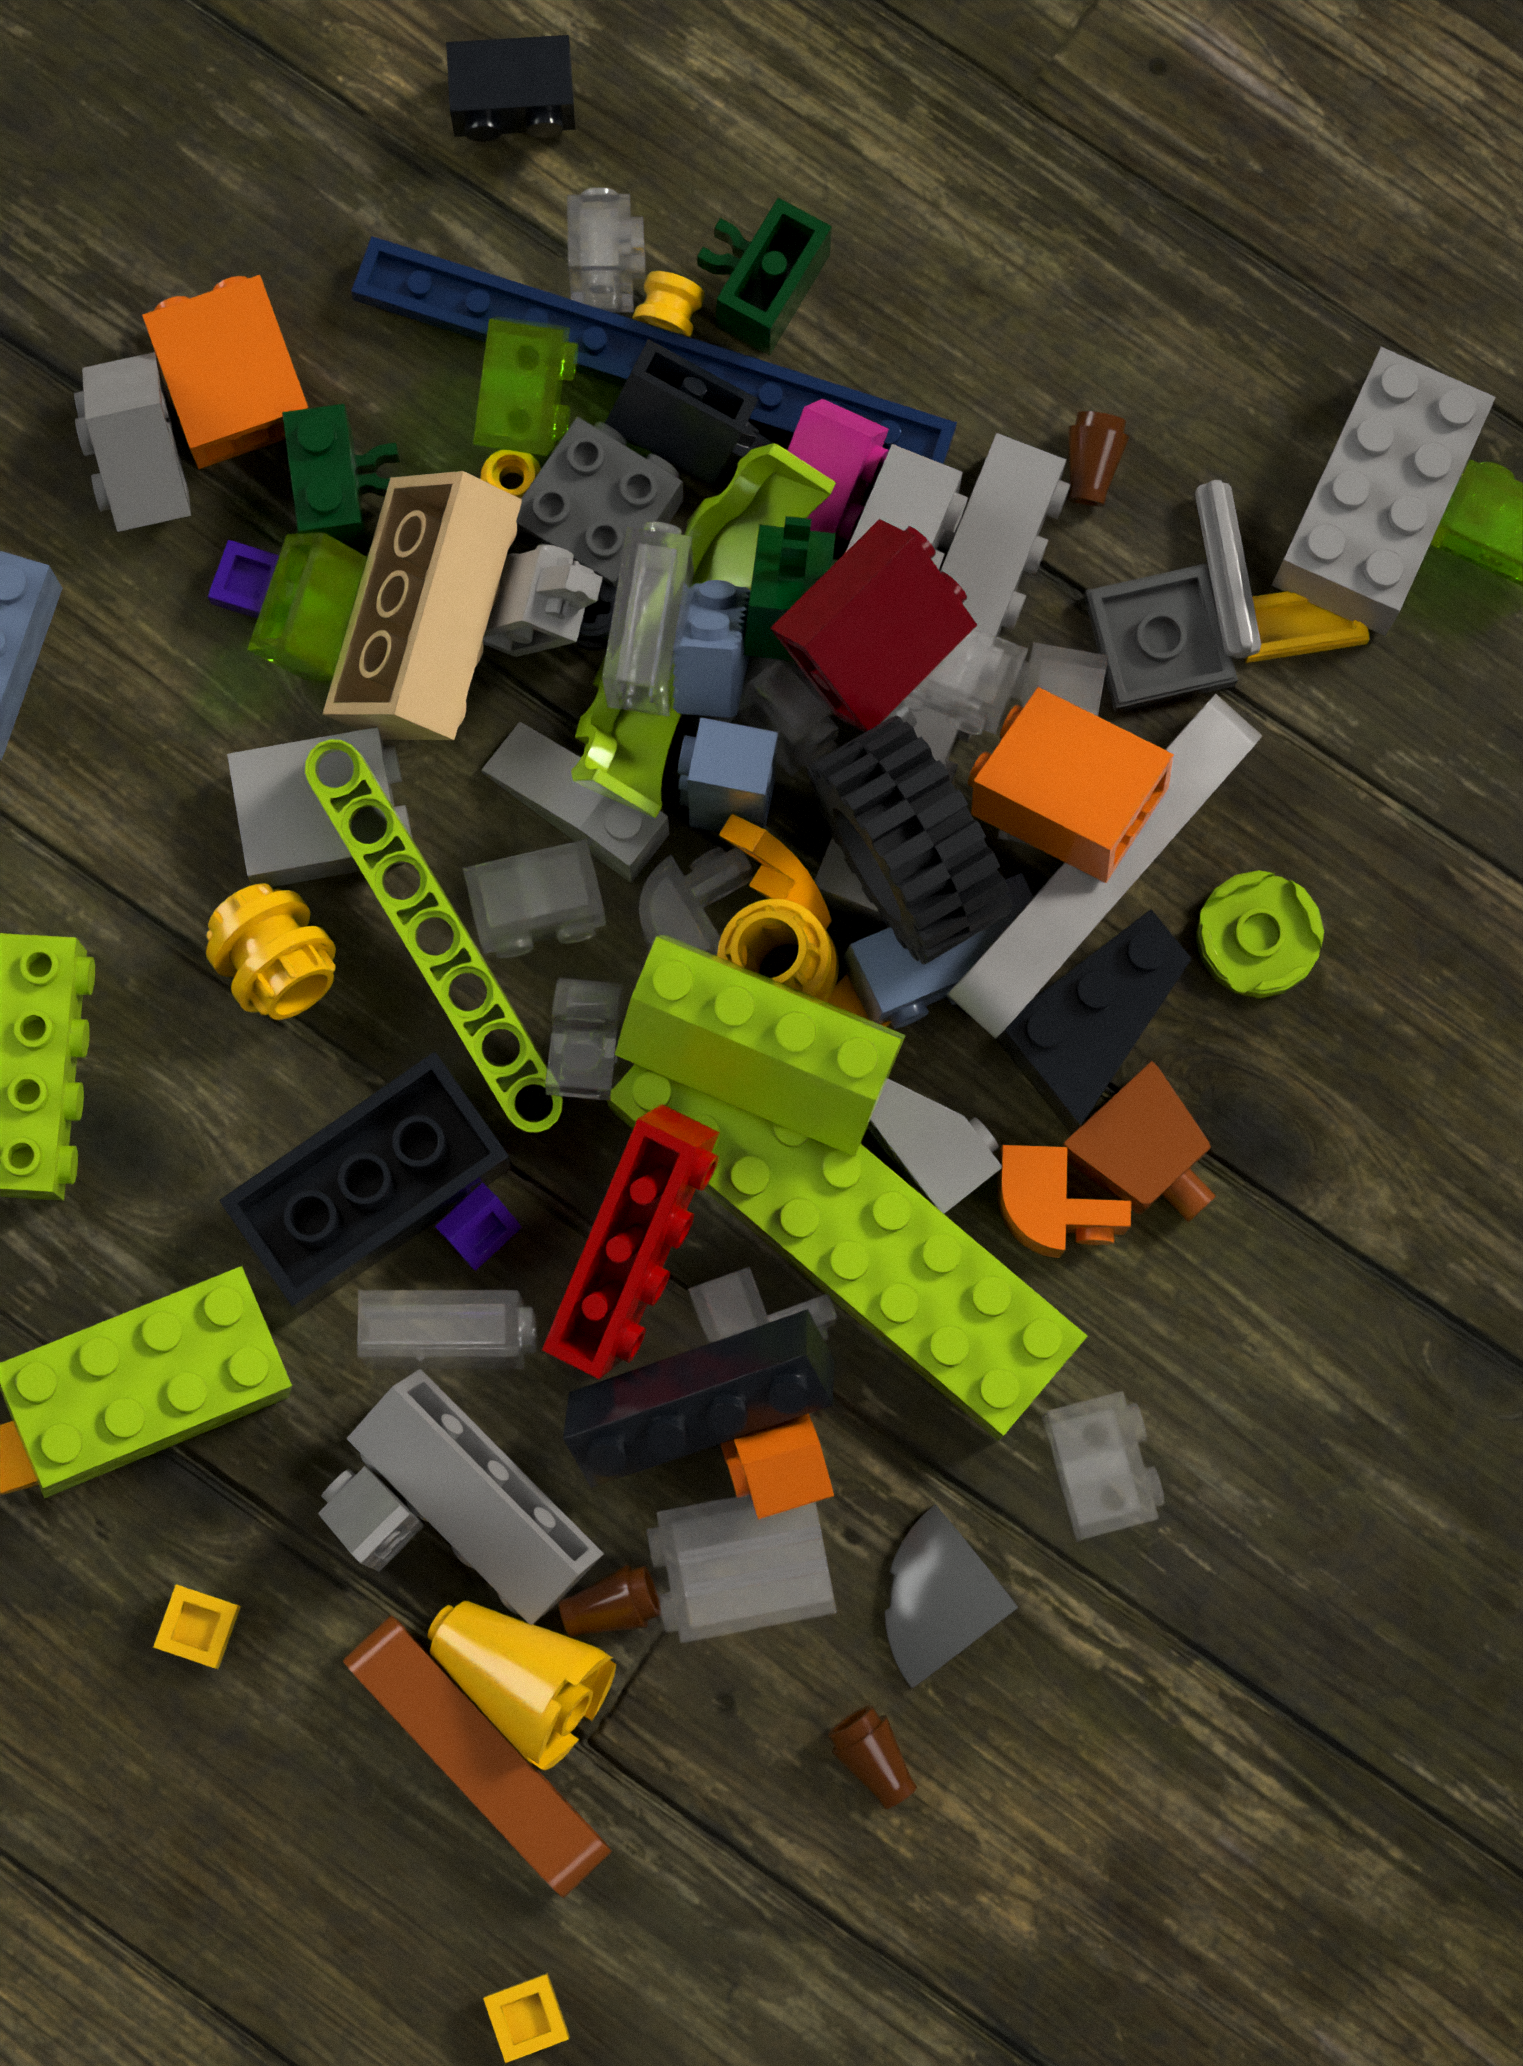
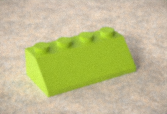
(757, 1044)

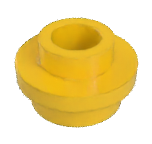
(507, 462)

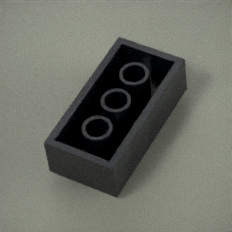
(366, 1183)

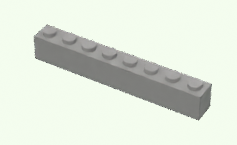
(987, 559)

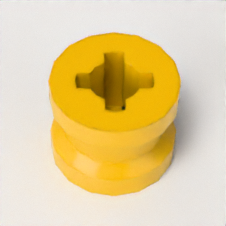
(670, 302)

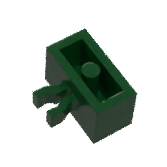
(770, 275)
(328, 473)
(784, 569)

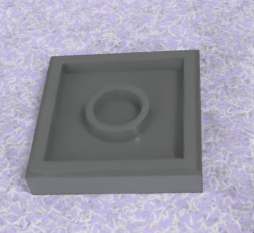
(1160, 638)

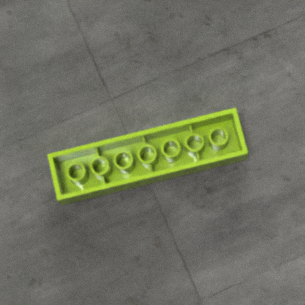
(878, 1254)

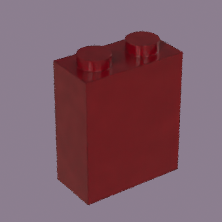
(876, 624)

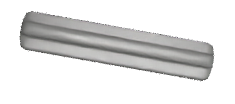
(1227, 569)

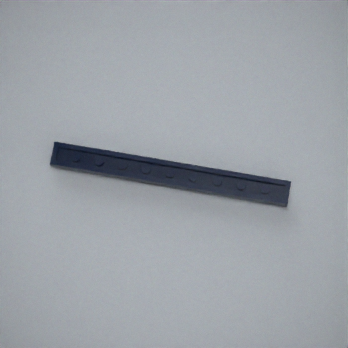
(610, 344)

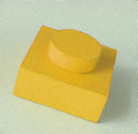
(197, 1626)
(526, 2018)

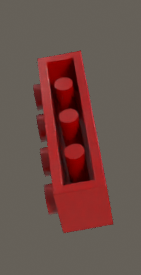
(631, 1241)

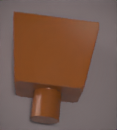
(1144, 1147)

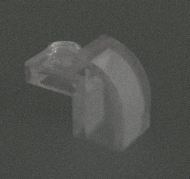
(675, 902)
(584, 1038)
(734, 1305)

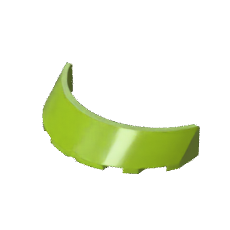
(630, 748)

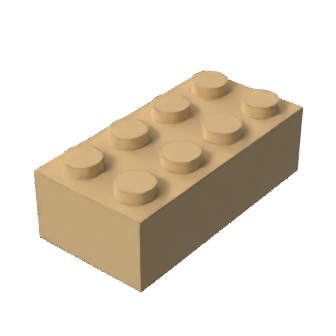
(423, 606)

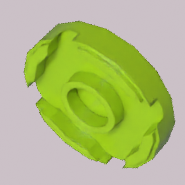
(1259, 934)

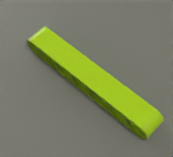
(409, 914)

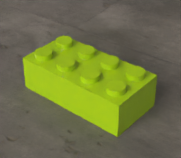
(143, 1381)

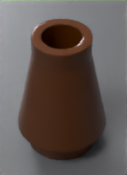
(1094, 455)
(612, 1604)
(871, 1753)

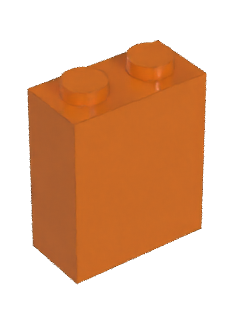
(225, 368)
(1069, 783)

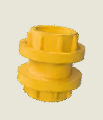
(781, 922)
(270, 951)

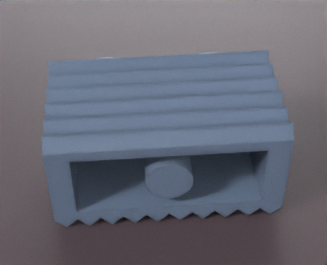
(711, 650)

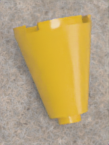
(522, 1677)

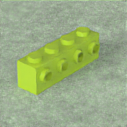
(38, 1060)

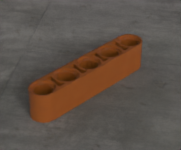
(477, 1756)

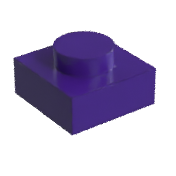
(242, 578)
(478, 1226)

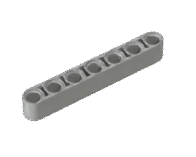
(1075, 901)

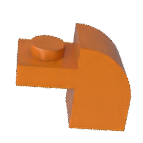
(1036, 1205)

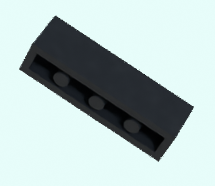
(699, 1398)

